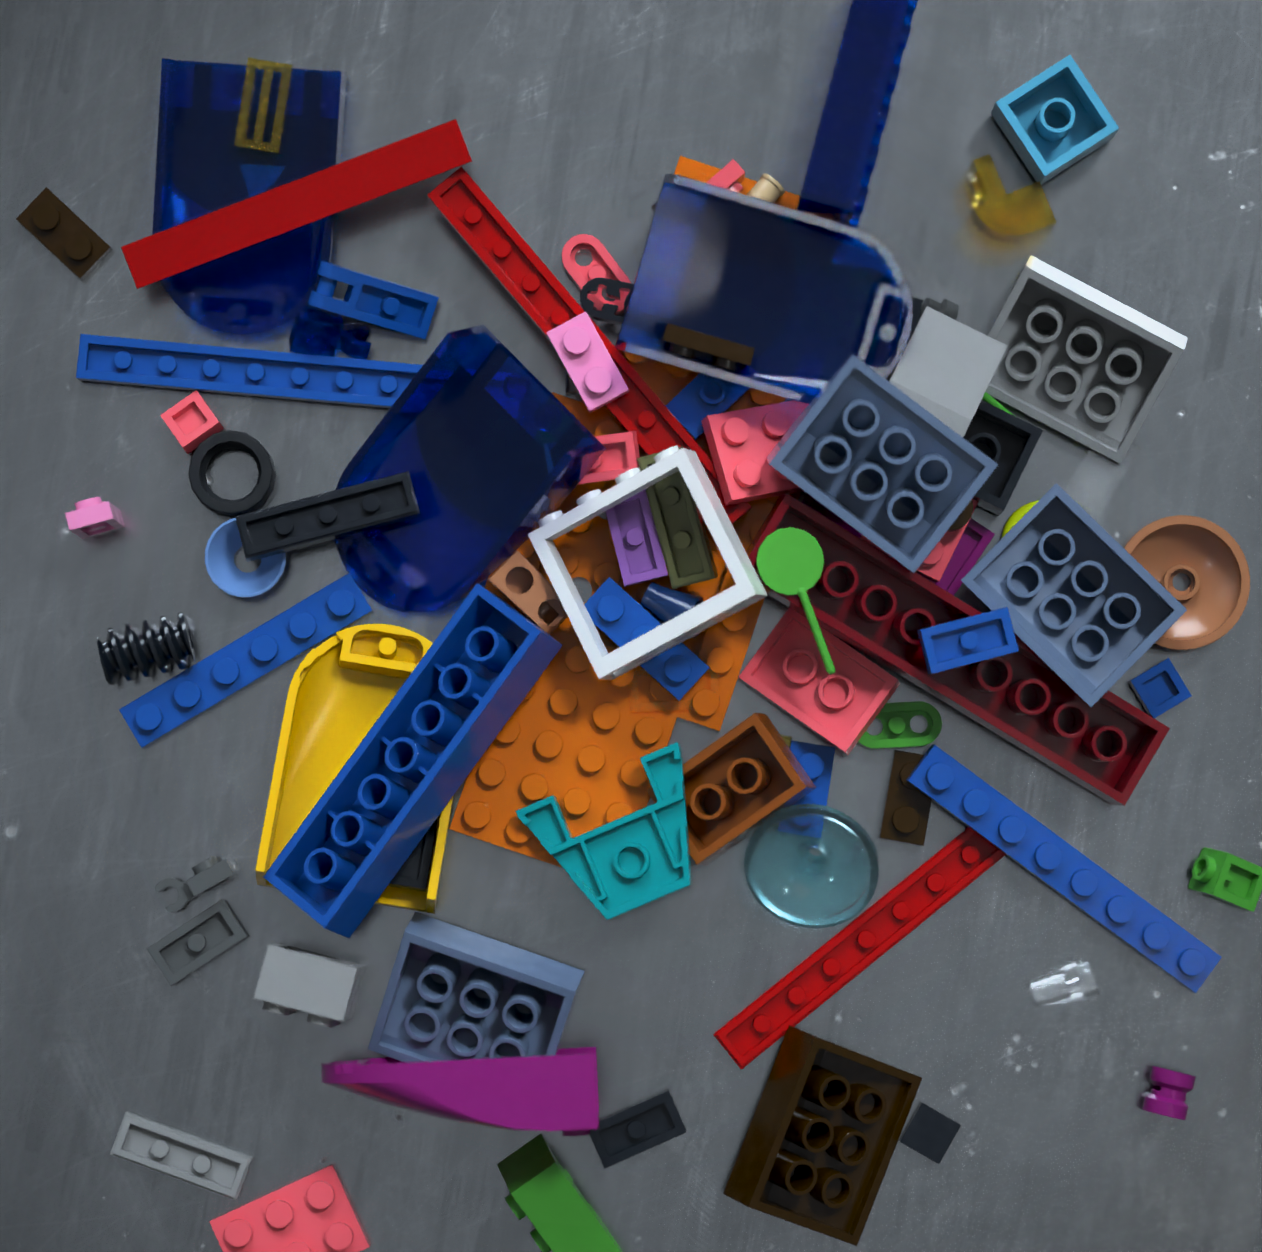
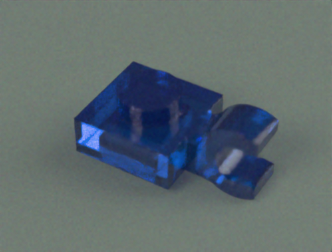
(323, 331)

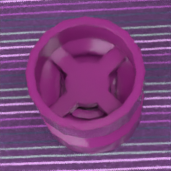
(1168, 1093)

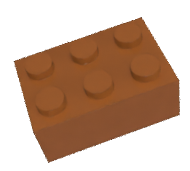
(738, 786)

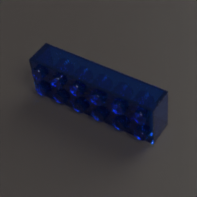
(856, 109)

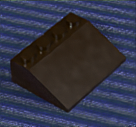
(822, 1136)

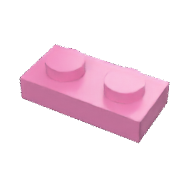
(587, 362)
(94, 517)

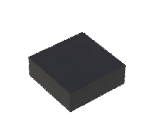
(930, 1133)

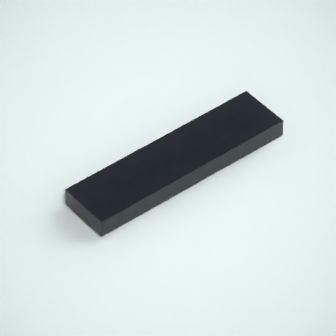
(327, 516)

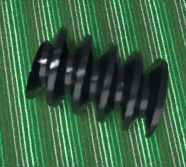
(146, 649)

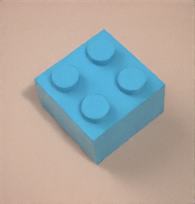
(1054, 120)

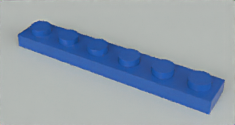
(245, 660)

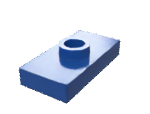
(703, 397)

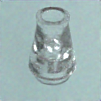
(1066, 985)

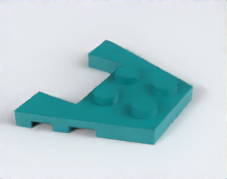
(630, 857)

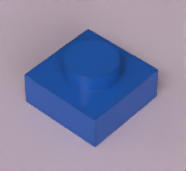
(1160, 688)

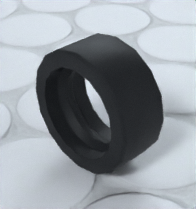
(212, 446)

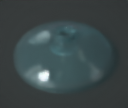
(809, 887)

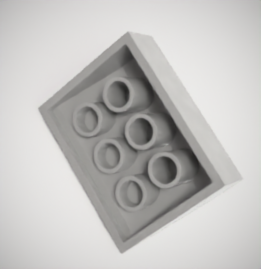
(1080, 359)

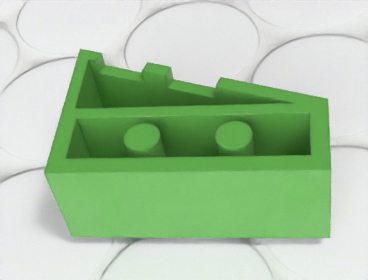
(552, 1202)

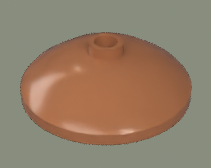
(1215, 571)

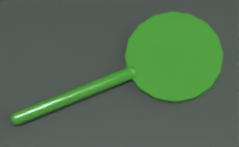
(790, 565)

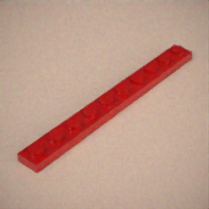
(551, 305)

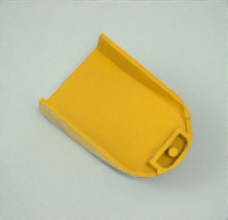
(326, 716)

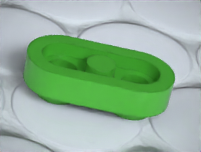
(896, 726)

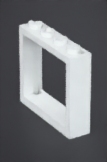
(682, 627)

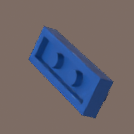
(625, 619)

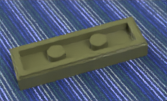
(679, 529)

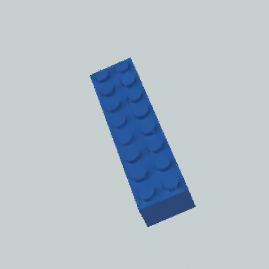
(412, 761)

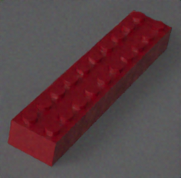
(1017, 695)

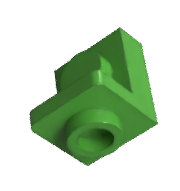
(1227, 878)

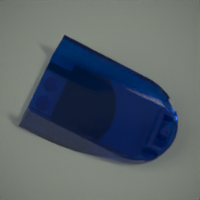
(205, 172)
(767, 280)
(485, 465)

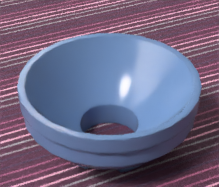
(222, 569)

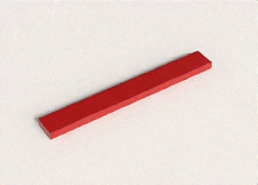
(296, 203)
(857, 946)

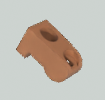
(529, 592)

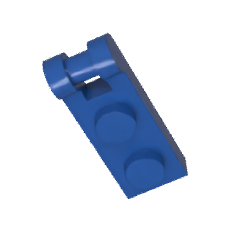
(374, 300)

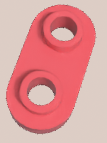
(601, 267)

